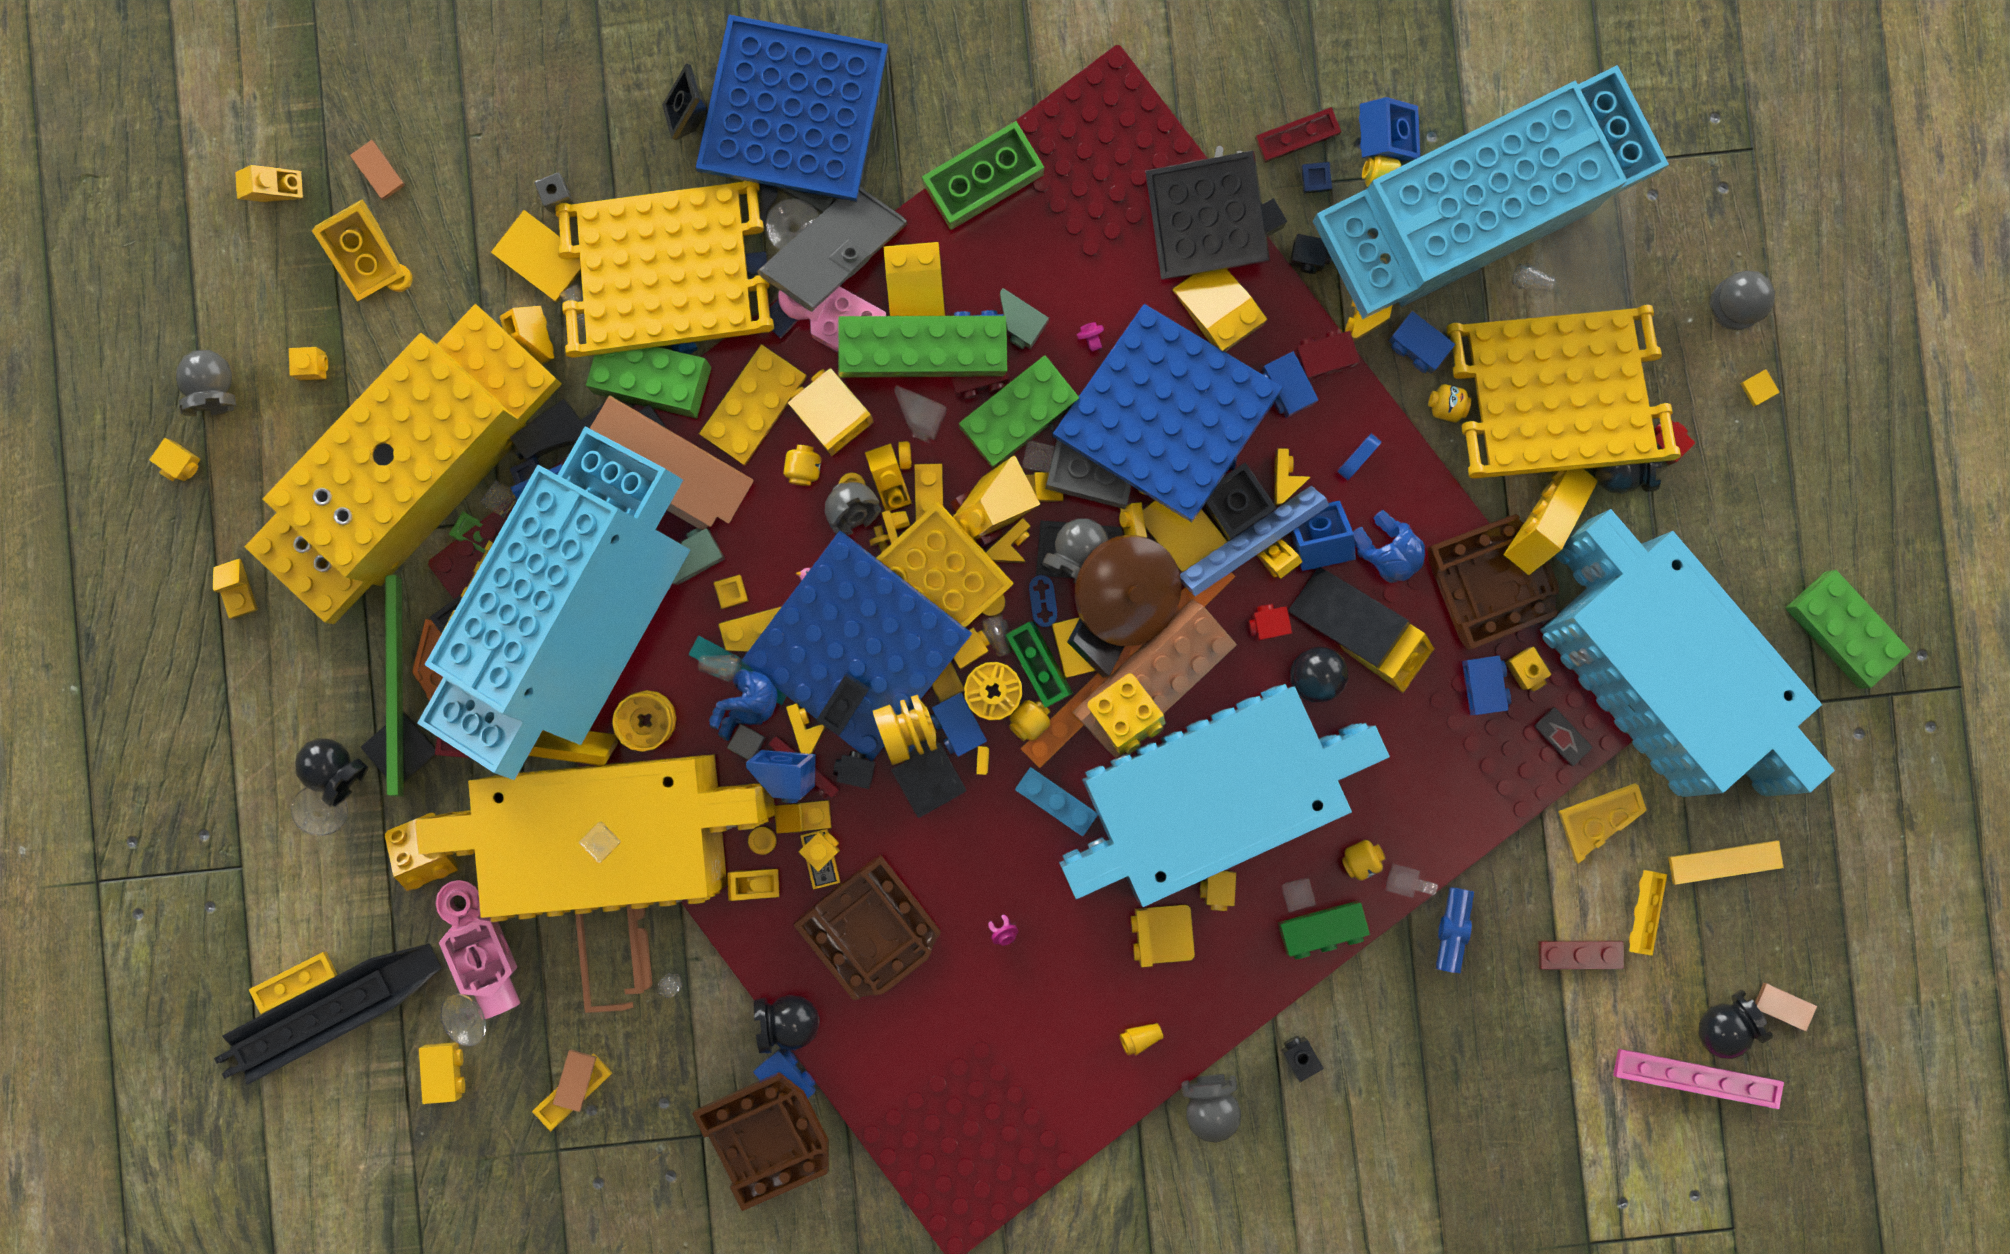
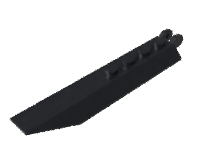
(327, 1011)

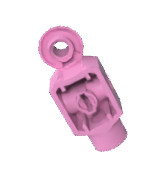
(825, 316)
(476, 951)

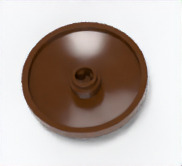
(1128, 590)

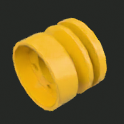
(988, 675)
(628, 720)
(905, 729)

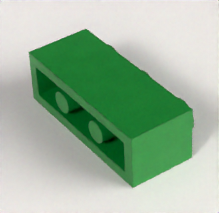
(1039, 664)
(1324, 929)

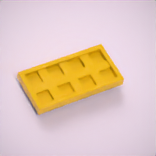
(753, 405)

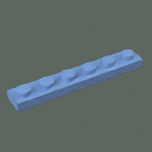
(1253, 540)

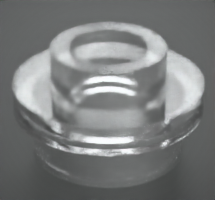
(669, 985)

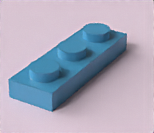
(1056, 801)

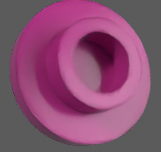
(1090, 332)
(1005, 934)

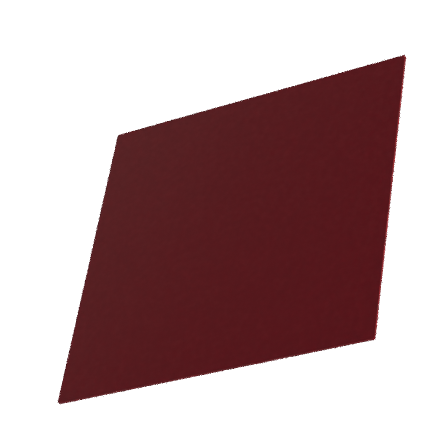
(1008, 1060)

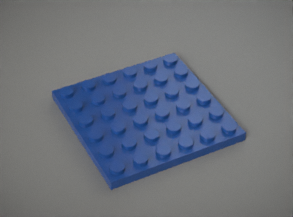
(792, 108)
(1167, 412)
(861, 622)

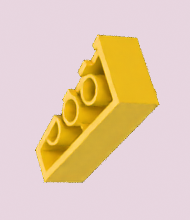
(1551, 519)

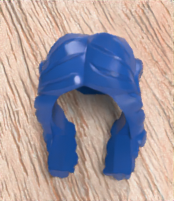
(1398, 559)
(751, 708)

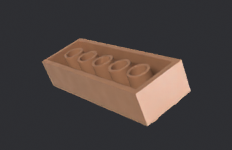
(1168, 663)

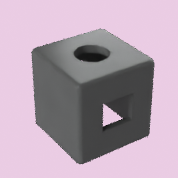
(562, 194)
(746, 742)

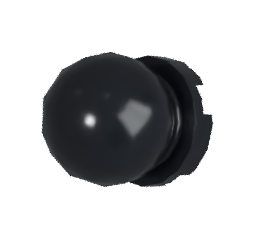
(1628, 477)
(1319, 674)
(327, 768)
(786, 1023)
(1731, 1029)

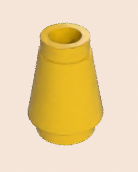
(1140, 1038)

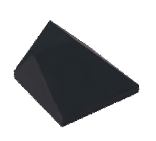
(684, 105)

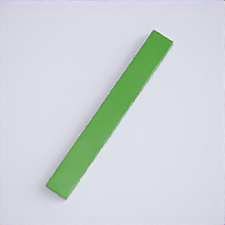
(394, 686)

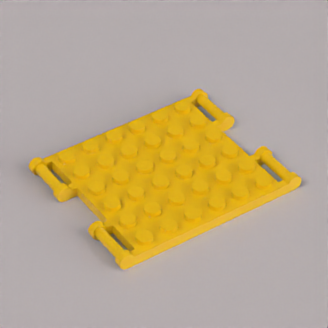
(663, 269)
(1562, 393)

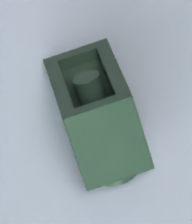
(1022, 321)
(702, 555)

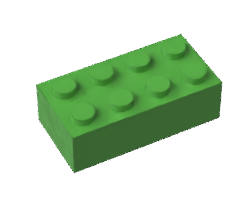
(983, 175)
(653, 378)
(1019, 412)
(1848, 629)

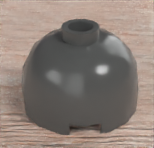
(851, 506)

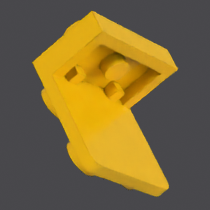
(1127, 714)
(408, 866)
(1163, 934)

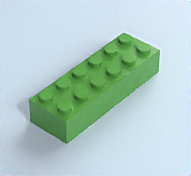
(922, 346)

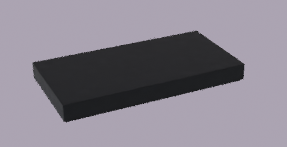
(1349, 617)

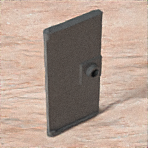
(832, 249)

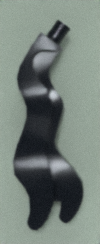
(769, 196)

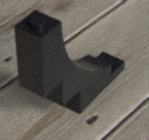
(558, 429)

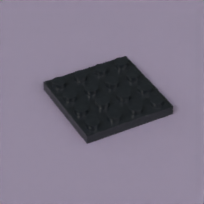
(1207, 215)

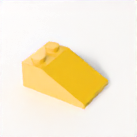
(358, 250)
(914, 280)
(1220, 307)

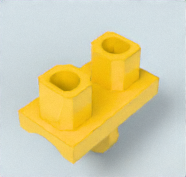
(893, 522)

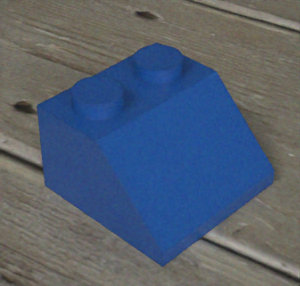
(1389, 129)
(1325, 538)
(784, 773)

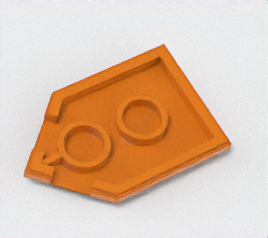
(427, 677)

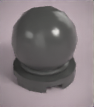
(1742, 299)
(205, 382)
(1074, 545)
(1212, 1109)

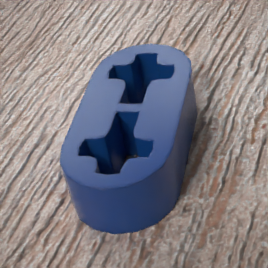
(1359, 456)
(1049, 600)

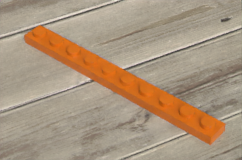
(1065, 723)

